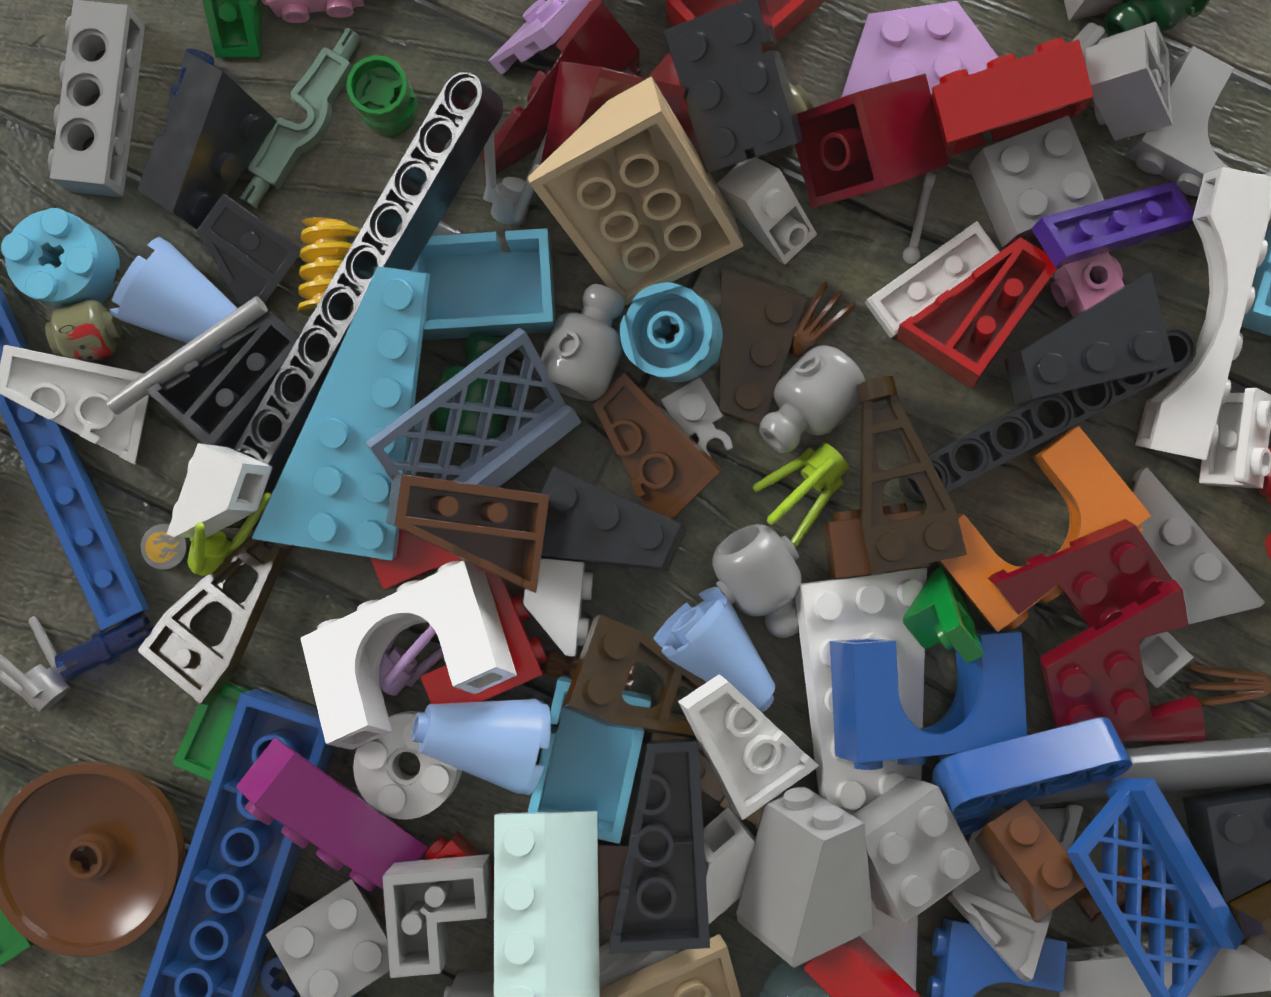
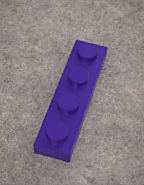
(1113, 223)

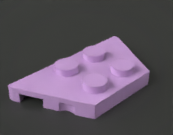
(543, 27)
(917, 42)

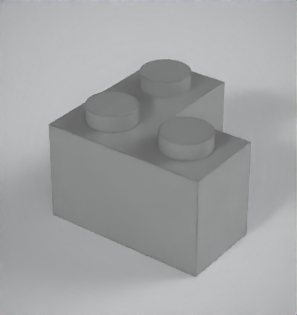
(1131, 81)
(422, 900)

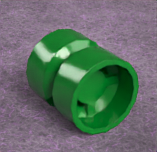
(382, 95)

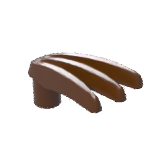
(811, 327)
(1246, 685)

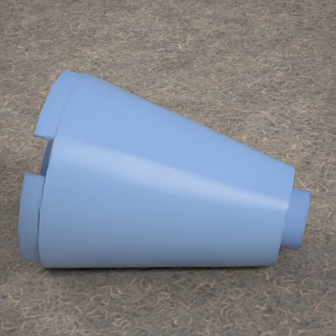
(169, 295)
(714, 642)
(488, 739)

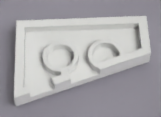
(743, 746)

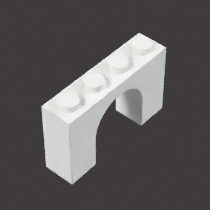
(348, 651)

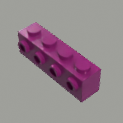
(327, 815)

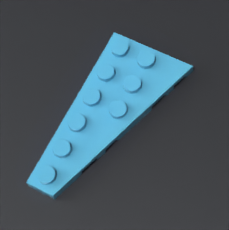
(332, 484)

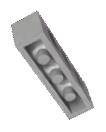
(110, 119)

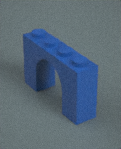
(874, 727)
(970, 963)

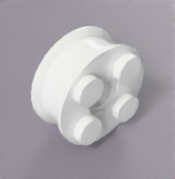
(390, 789)

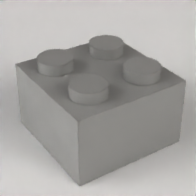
(1033, 178)
(913, 849)
(333, 944)

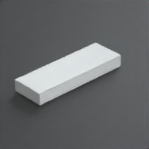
(931, 278)

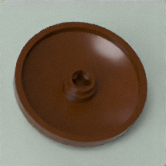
(88, 858)

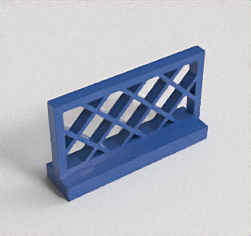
(1173, 872)

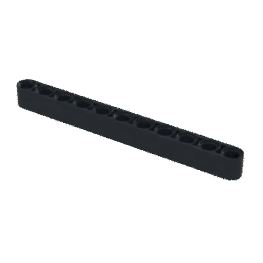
(375, 243)

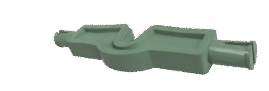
(289, 140)

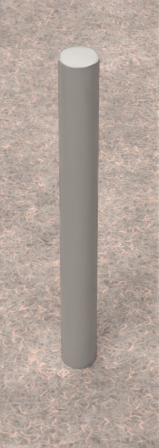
(193, 350)

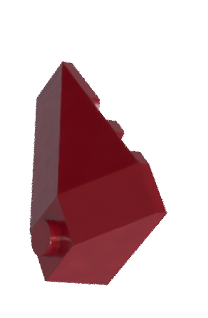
(590, 40)

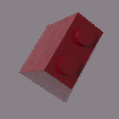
(584, 90)
(869, 140)

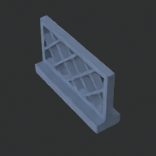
(503, 456)

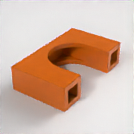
(1093, 499)

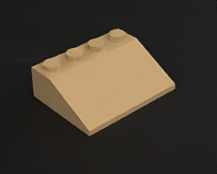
(637, 194)

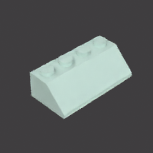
(546, 904)

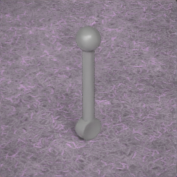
(912, 253)

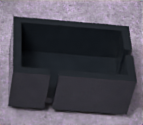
(732, 87)

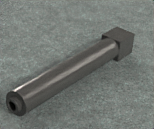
(1188, 767)

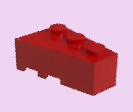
(980, 314)

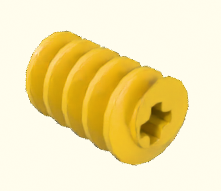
(324, 255)

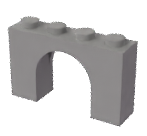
(1184, 149)

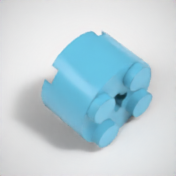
(60, 259)
(650, 320)

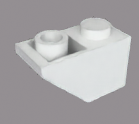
(767, 207)
(218, 490)
(559, 602)

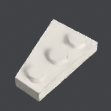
(75, 397)

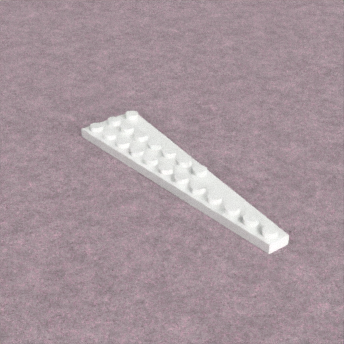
(861, 610)

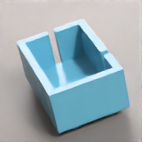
(488, 290)
(589, 765)

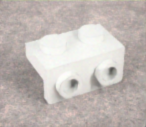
(1242, 449)

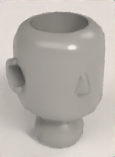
(584, 346)
(812, 397)
(760, 576)

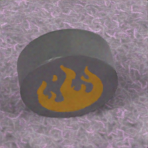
(163, 550)

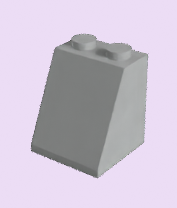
(806, 878)

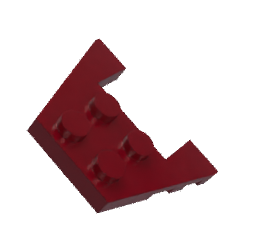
(1094, 574)
(1105, 677)

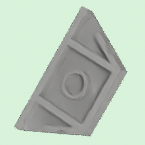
(1207, 577)
(994, 907)

